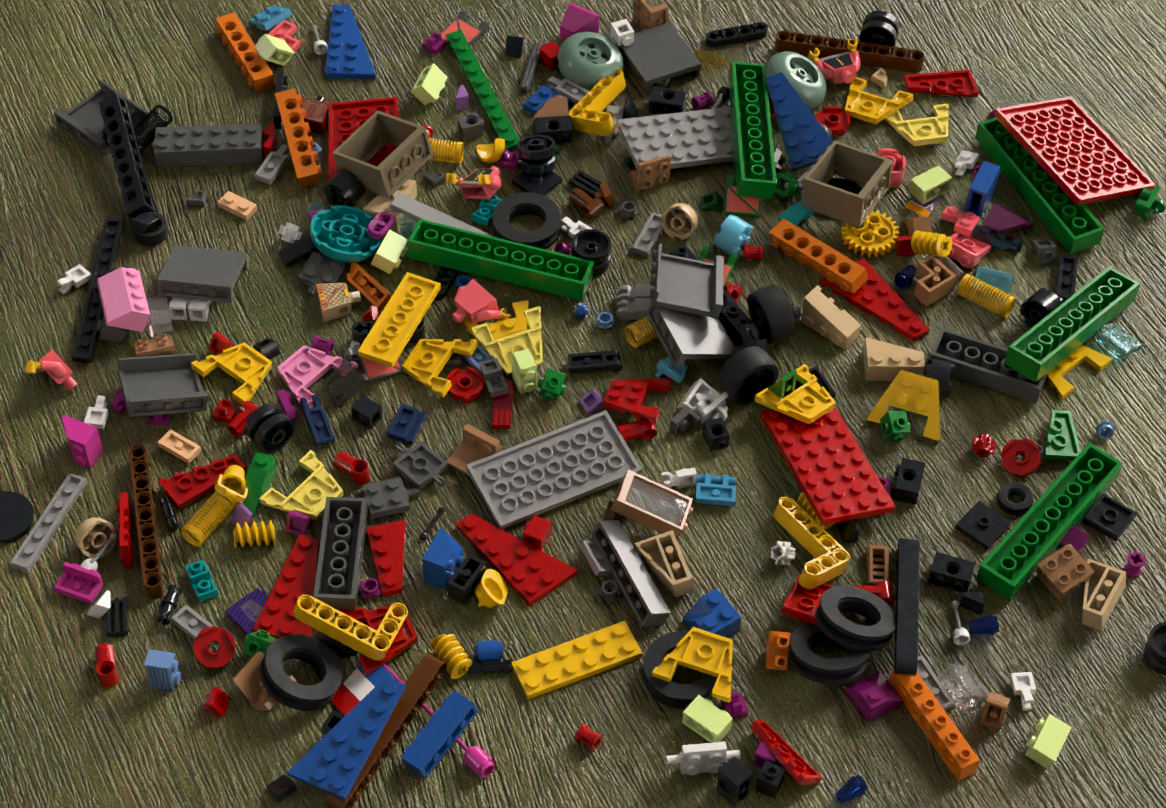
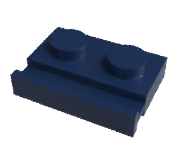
(406, 424)

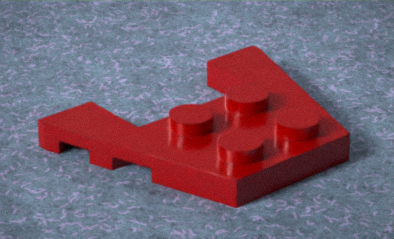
(631, 393)
(404, 639)

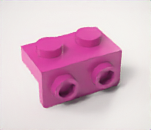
(79, 583)

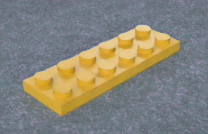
(399, 319)
(576, 660)

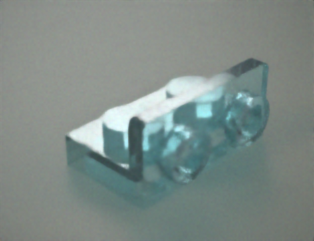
(1117, 341)

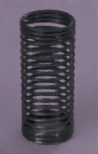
(146, 133)

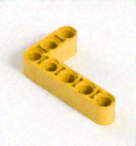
(588, 114)
(828, 553)
(352, 627)

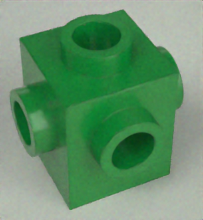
(792, 188)
(551, 385)
(895, 425)
(257, 642)

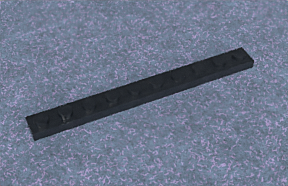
(93, 309)

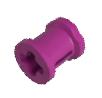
(702, 101)
(323, 344)
(1134, 563)

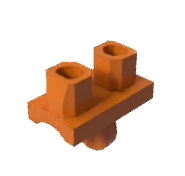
(777, 650)

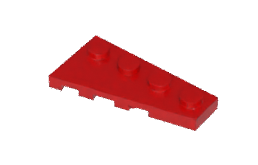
(943, 83)
(191, 486)
(125, 534)
(787, 756)

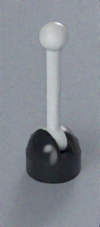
(722, 95)

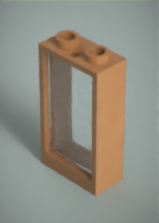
(652, 504)

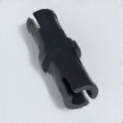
(169, 605)

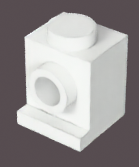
(622, 37)

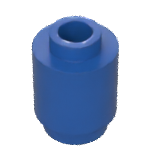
(488, 650)

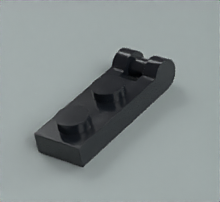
(594, 361)

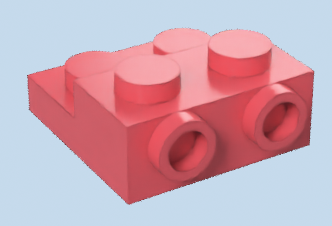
(967, 250)

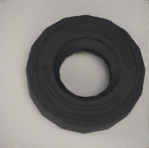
(1014, 508)

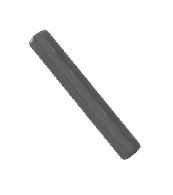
(530, 67)

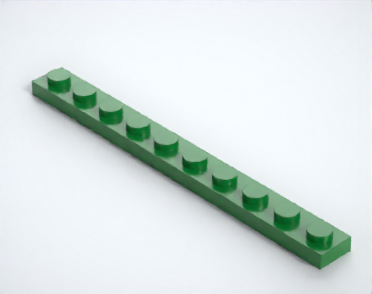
(482, 89)

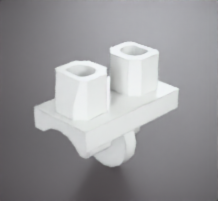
(715, 408)

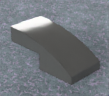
(493, 377)

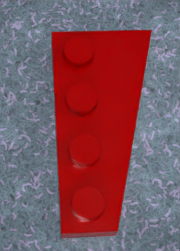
(387, 549)

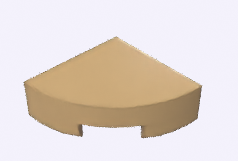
(880, 78)

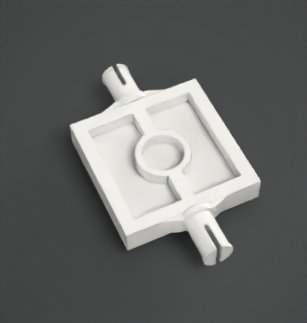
(702, 757)

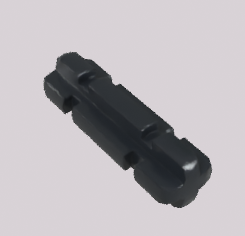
(168, 513)
(491, 666)

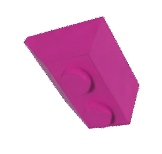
(83, 441)

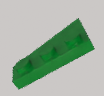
(1061, 437)

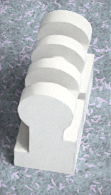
(183, 307)

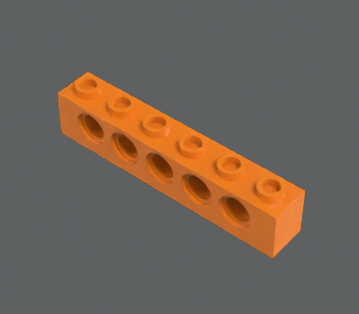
(244, 53)
(305, 174)
(818, 256)
(936, 724)

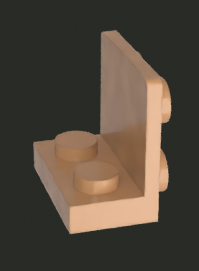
(649, 17)
(651, 173)
(155, 347)
(474, 447)
(1063, 572)
(251, 686)

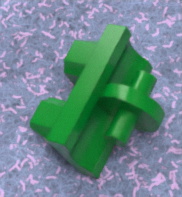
(1152, 203)

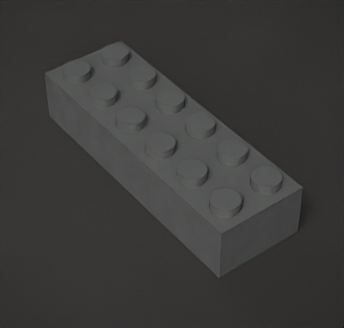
(208, 145)
(984, 365)
(341, 552)

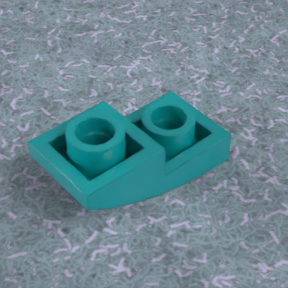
(484, 214)
(796, 214)
(201, 581)

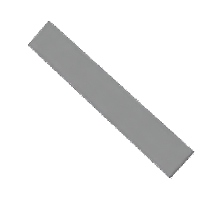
(418, 210)
(48, 523)

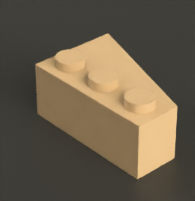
(383, 204)
(828, 320)
(886, 360)
(667, 562)
(1101, 594)

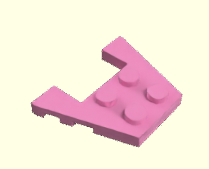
(307, 367)

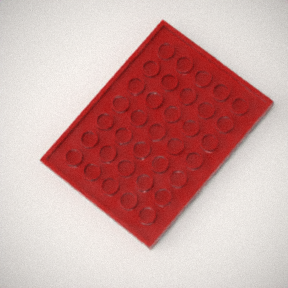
(1074, 150)

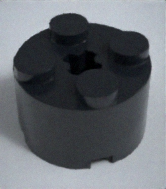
(343, 189)
(1039, 306)
(940, 371)

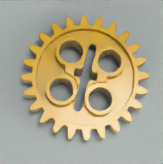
(873, 236)

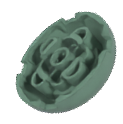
(599, 59)
(801, 74)

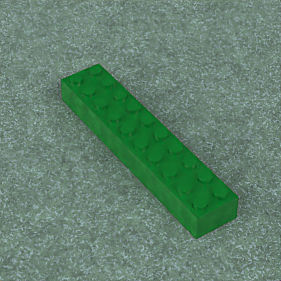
(751, 130)
(1069, 222)
(500, 259)
(1071, 324)
(1048, 521)

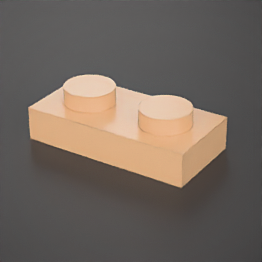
(237, 205)
(179, 446)

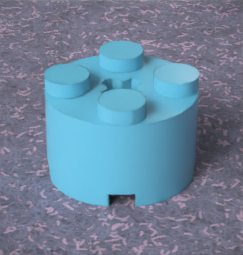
(733, 235)

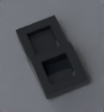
(297, 250)

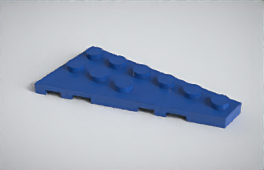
(346, 50)
(799, 128)

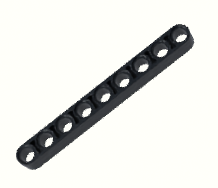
(907, 607)

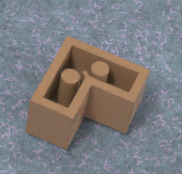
(933, 280)

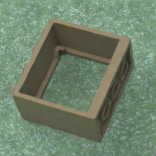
(381, 129)
(851, 164)

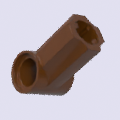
(589, 206)

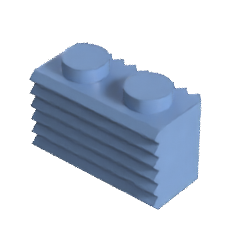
(162, 670)

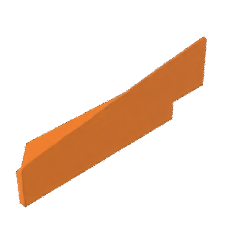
(368, 286)

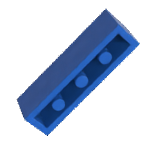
(439, 734)

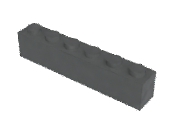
(630, 573)

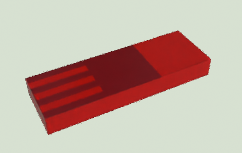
(503, 409)

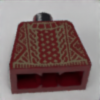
(317, 114)

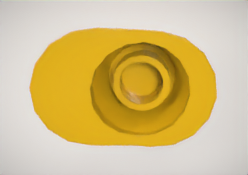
(491, 589)

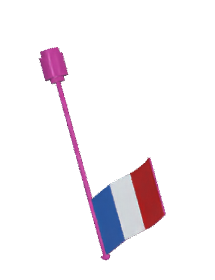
(359, 685)

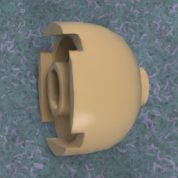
(679, 220)
(93, 535)

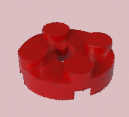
(841, 119)
(469, 392)
(1022, 468)
(217, 636)

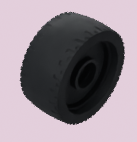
(771, 313)
(747, 374)

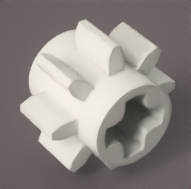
(290, 232)
(783, 553)

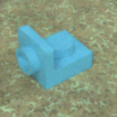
(666, 367)

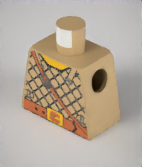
(335, 300)

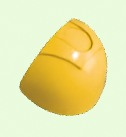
(491, 152)

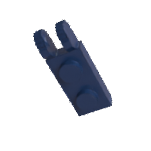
(317, 421)

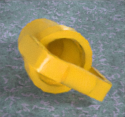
(232, 483)

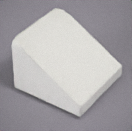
(101, 606)

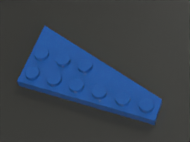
(343, 751)

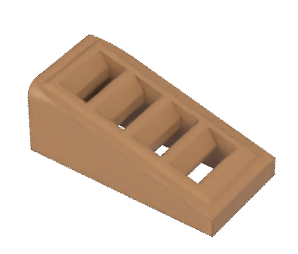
(884, 552)

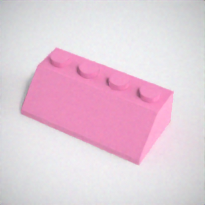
(124, 299)

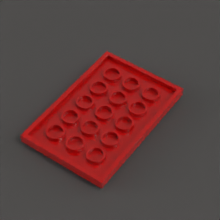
(349, 116)

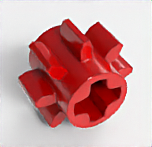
(983, 445)

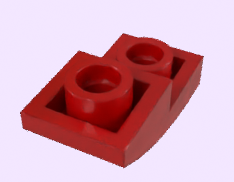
(270, 139)

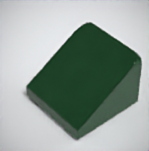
(712, 202)

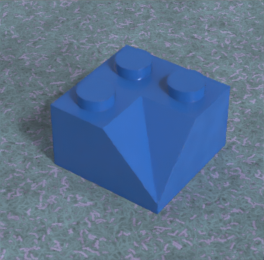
(441, 560)
(713, 615)

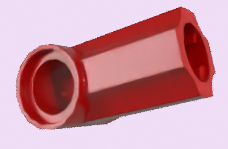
(236, 425)
(638, 429)
(354, 468)
(881, 589)
(106, 665)

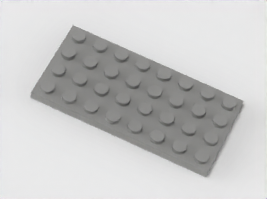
(688, 144)
(552, 469)

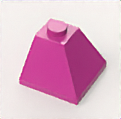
(578, 20)

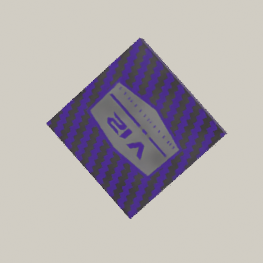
(247, 610)

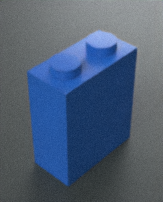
(982, 188)

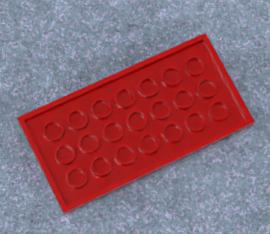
(829, 466)

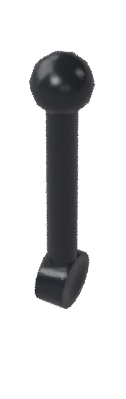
(424, 535)

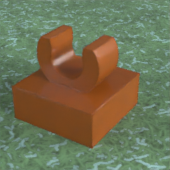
(605, 195)

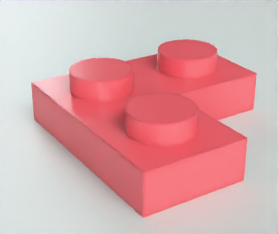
(284, 31)
(964, 221)

